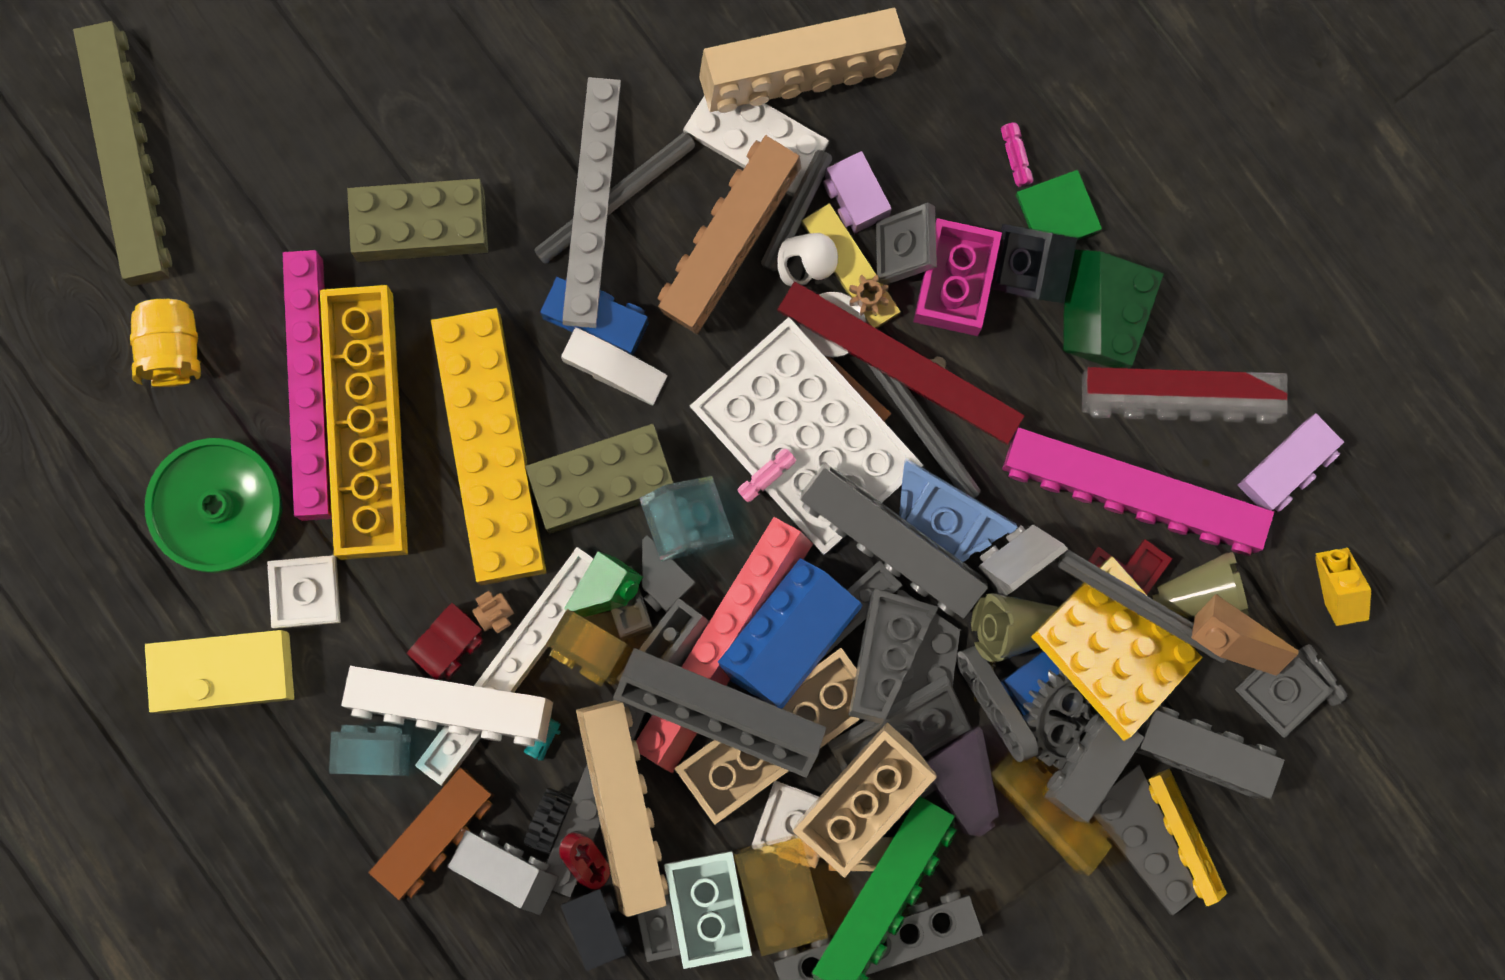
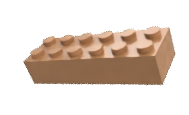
(730, 234)

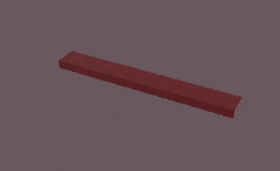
(900, 363)

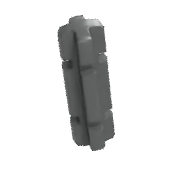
(1308, 656)

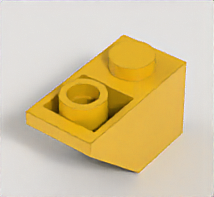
(1343, 586)

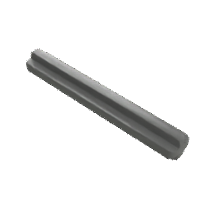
(797, 207)

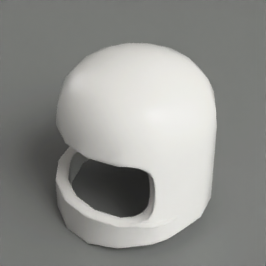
(817, 254)

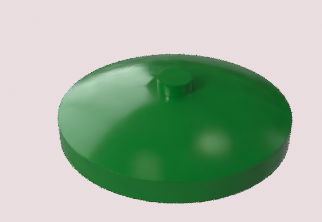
(213, 505)

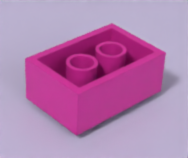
(959, 287)

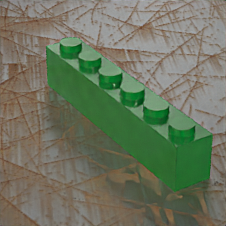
(887, 893)

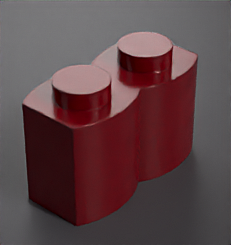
(446, 643)

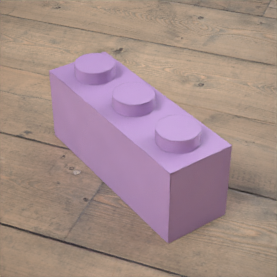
(1292, 464)

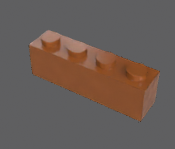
(431, 834)

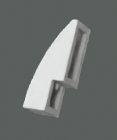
(613, 366)

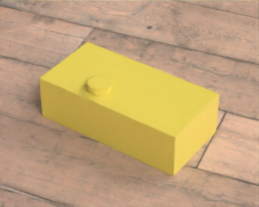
(219, 671)

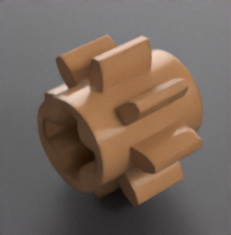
(872, 287)
(493, 611)

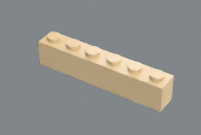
(622, 808)

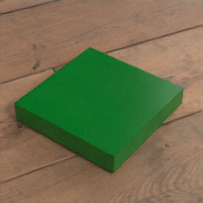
(1060, 207)

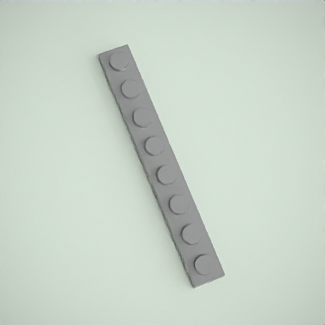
(591, 203)

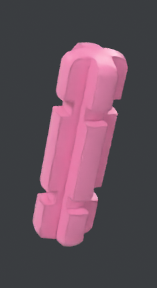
(766, 475)

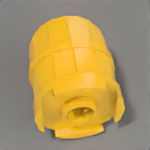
(164, 343)

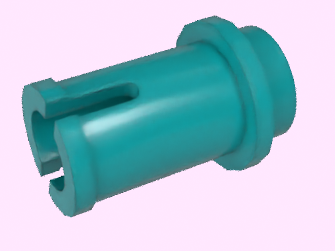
(540, 748)

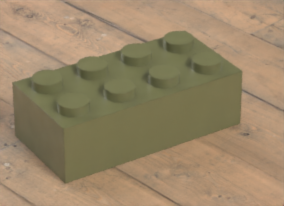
(417, 220)
(598, 478)

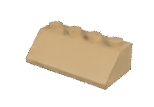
(865, 800)

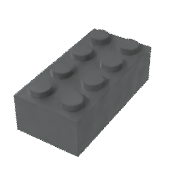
(1210, 755)

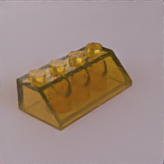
(1024, 786)

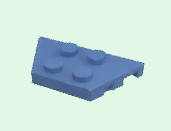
(949, 514)

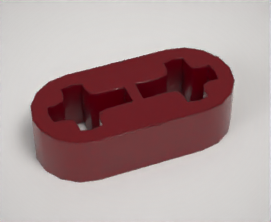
(580, 865)

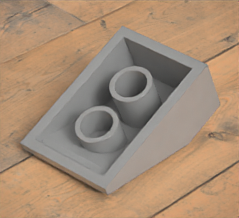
(1019, 559)

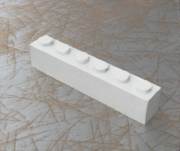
(447, 704)

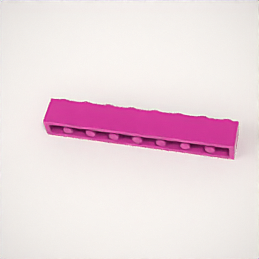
(306, 384)
(1137, 491)

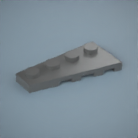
(1141, 836)

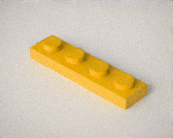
(1191, 846)

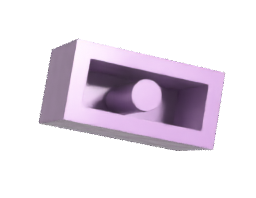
(856, 192)

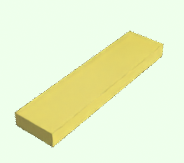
(850, 261)

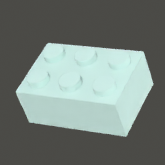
(707, 909)

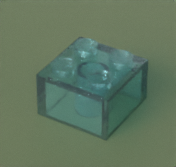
(686, 518)
(370, 753)

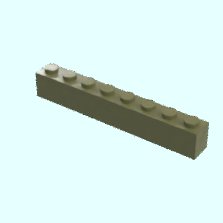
(122, 153)

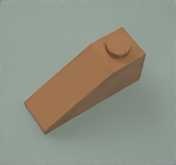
(1240, 638)

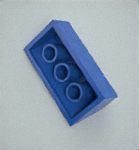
(789, 634)

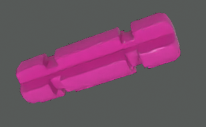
(1017, 154)

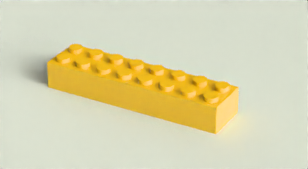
(363, 422)
(488, 447)

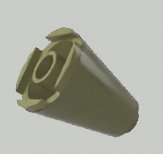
(1195, 588)
(1007, 625)

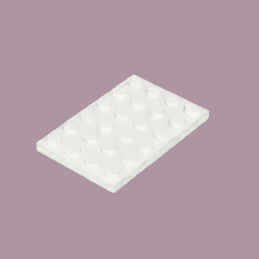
(800, 402)

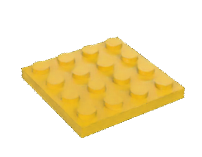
(1115, 654)

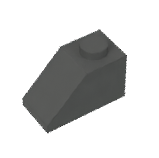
(662, 580)

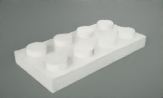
(736, 131)

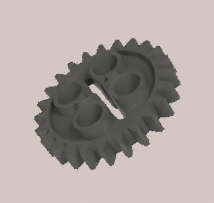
(1053, 730)

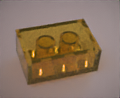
(589, 647)
(781, 894)

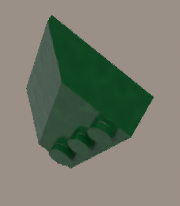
(1107, 308)

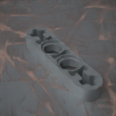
(997, 704)

